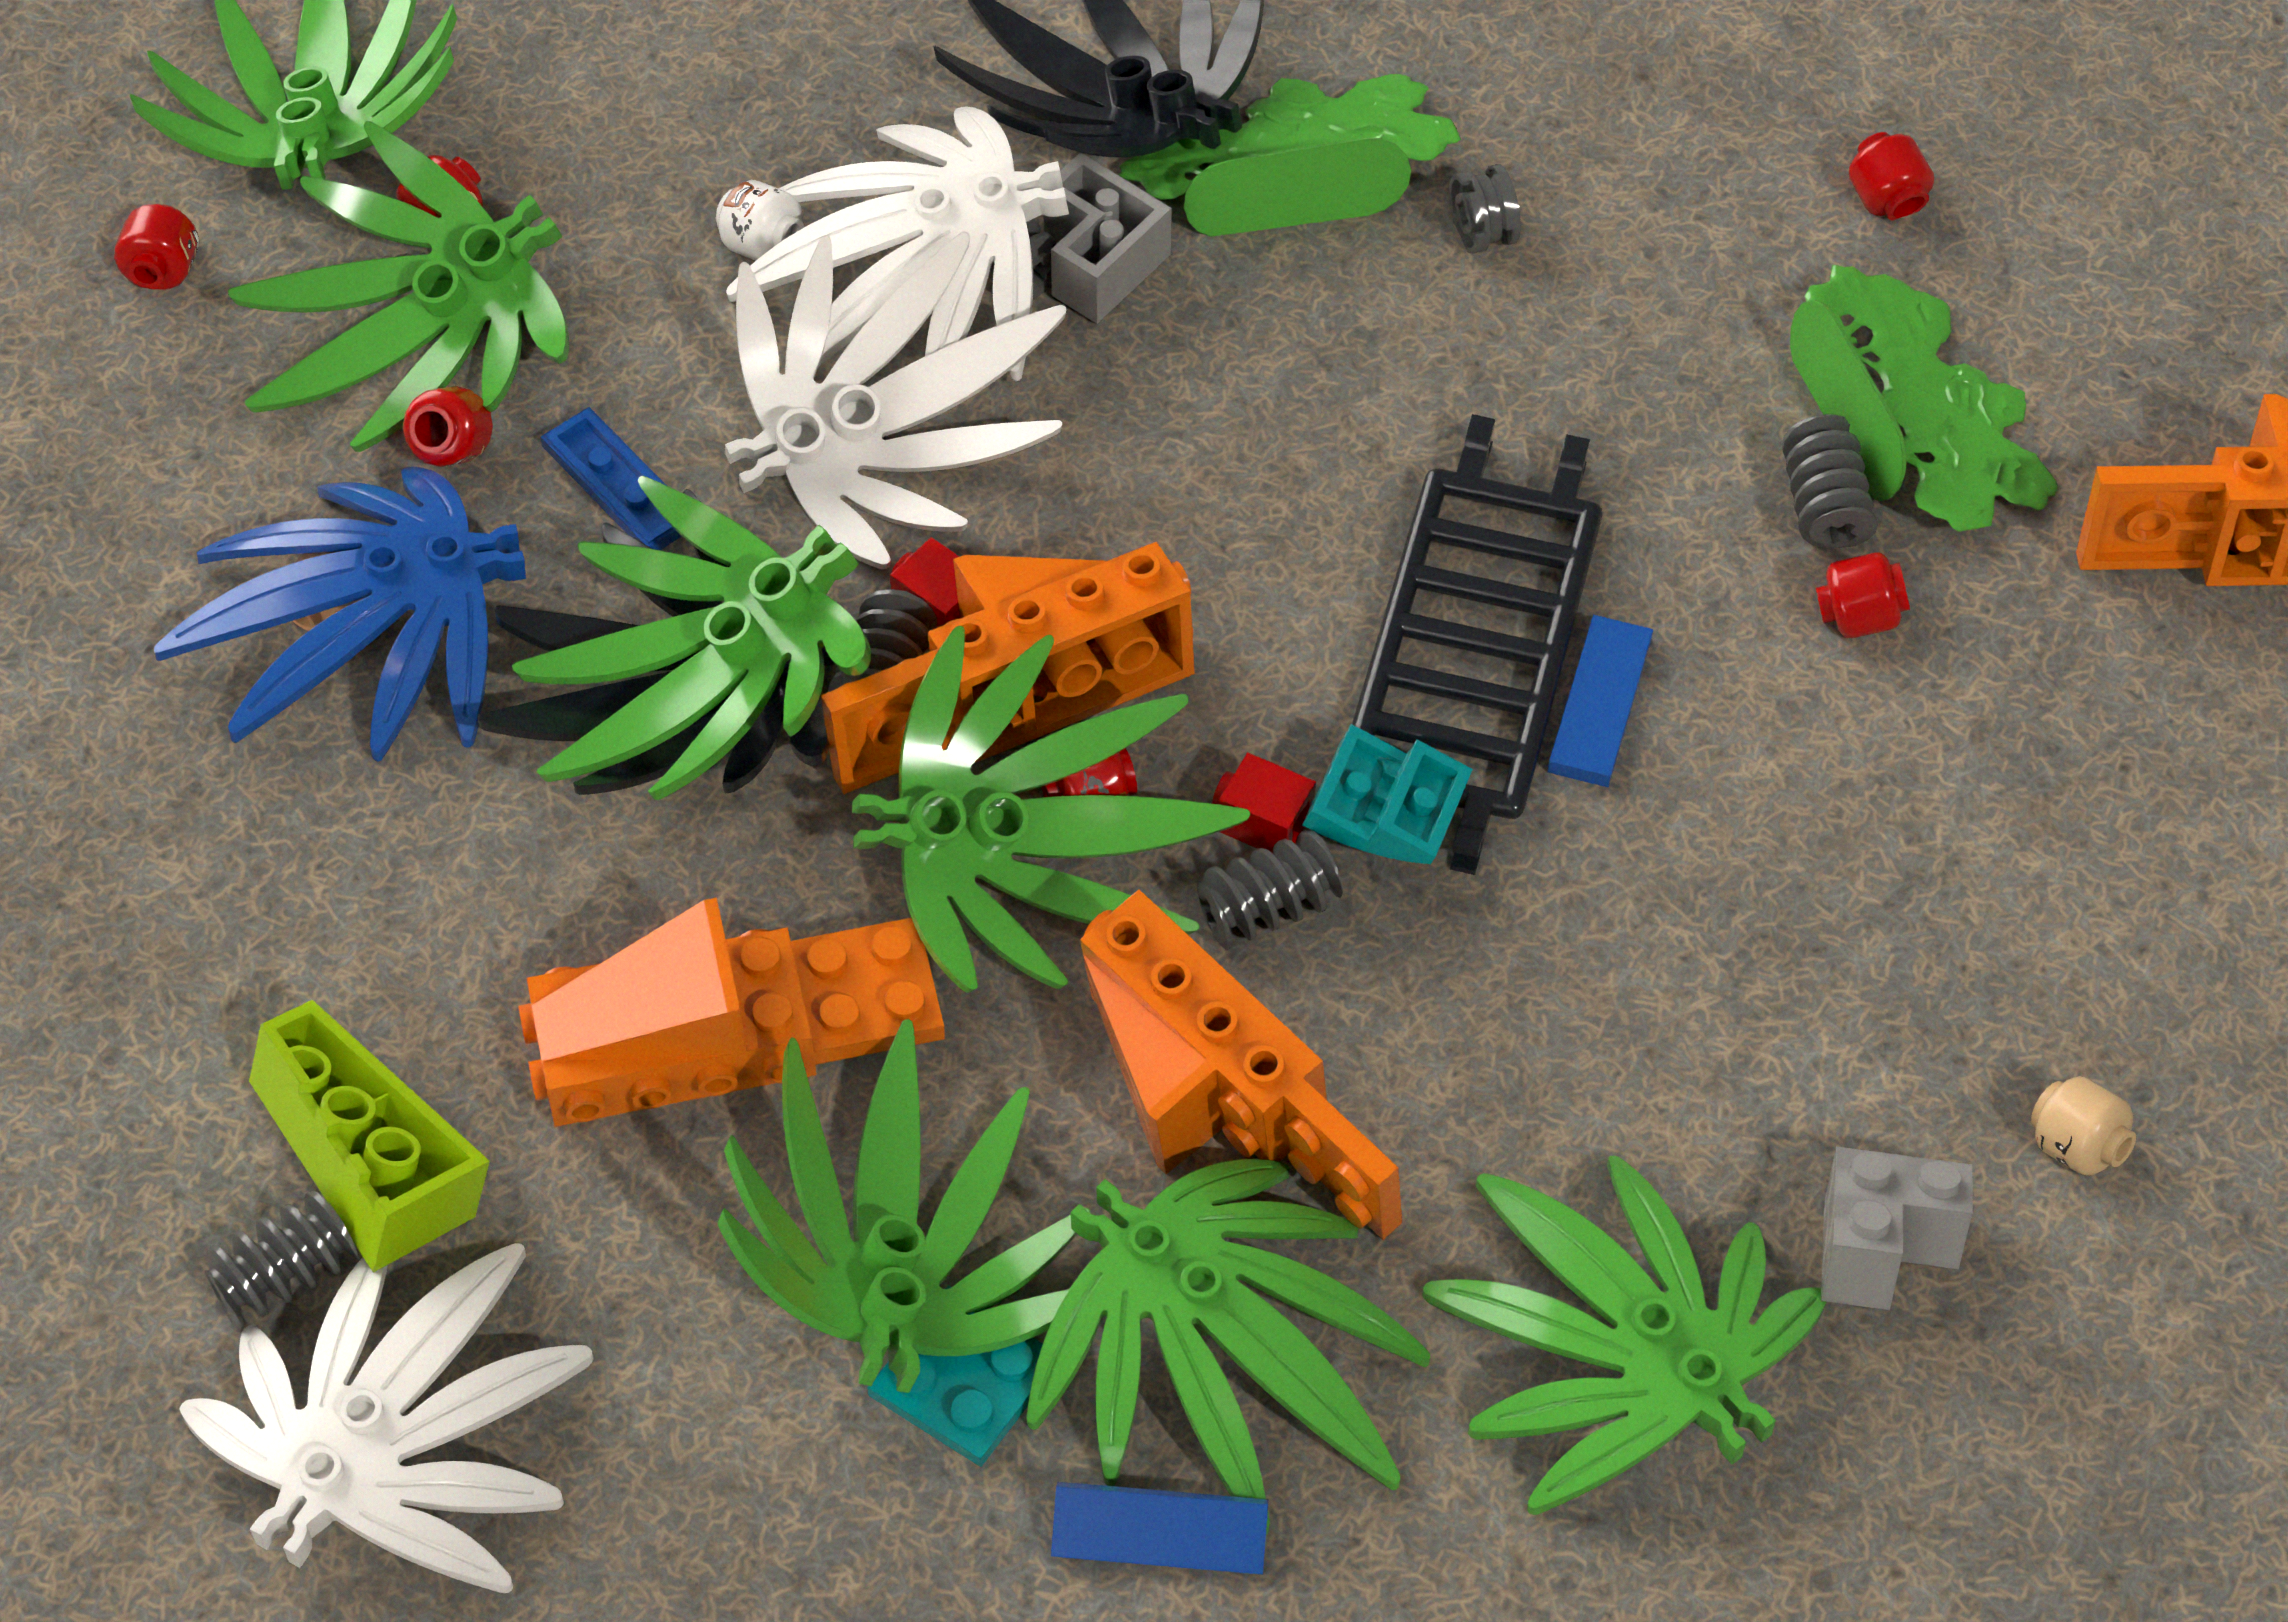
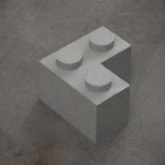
(1106, 240)
(1889, 1213)

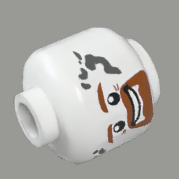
(757, 218)

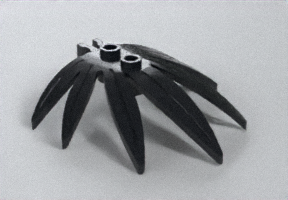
(1133, 101)
(579, 712)

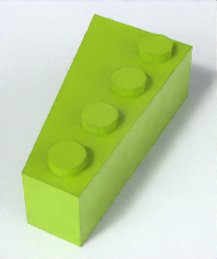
(365, 1136)

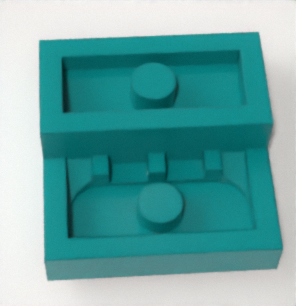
(1388, 798)

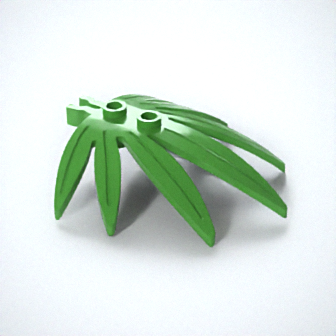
(319, 116)
(468, 278)
(769, 615)
(973, 824)
(890, 1278)
(1184, 1278)
(1673, 1350)

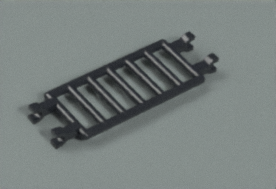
(1548, 655)

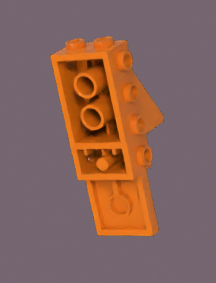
(2198, 511)
(1115, 634)
(714, 1014)
(1217, 1059)

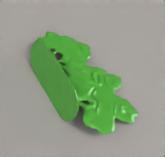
(1301, 157)
(1940, 406)

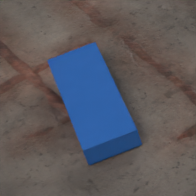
(609, 475)
(1600, 701)
(1159, 1528)

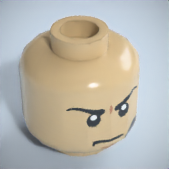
(2083, 1125)

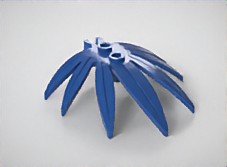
(417, 564)

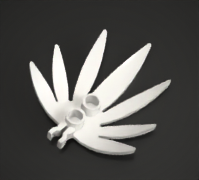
(933, 204)
(837, 427)
(348, 1442)

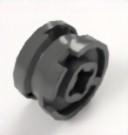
(1485, 208)

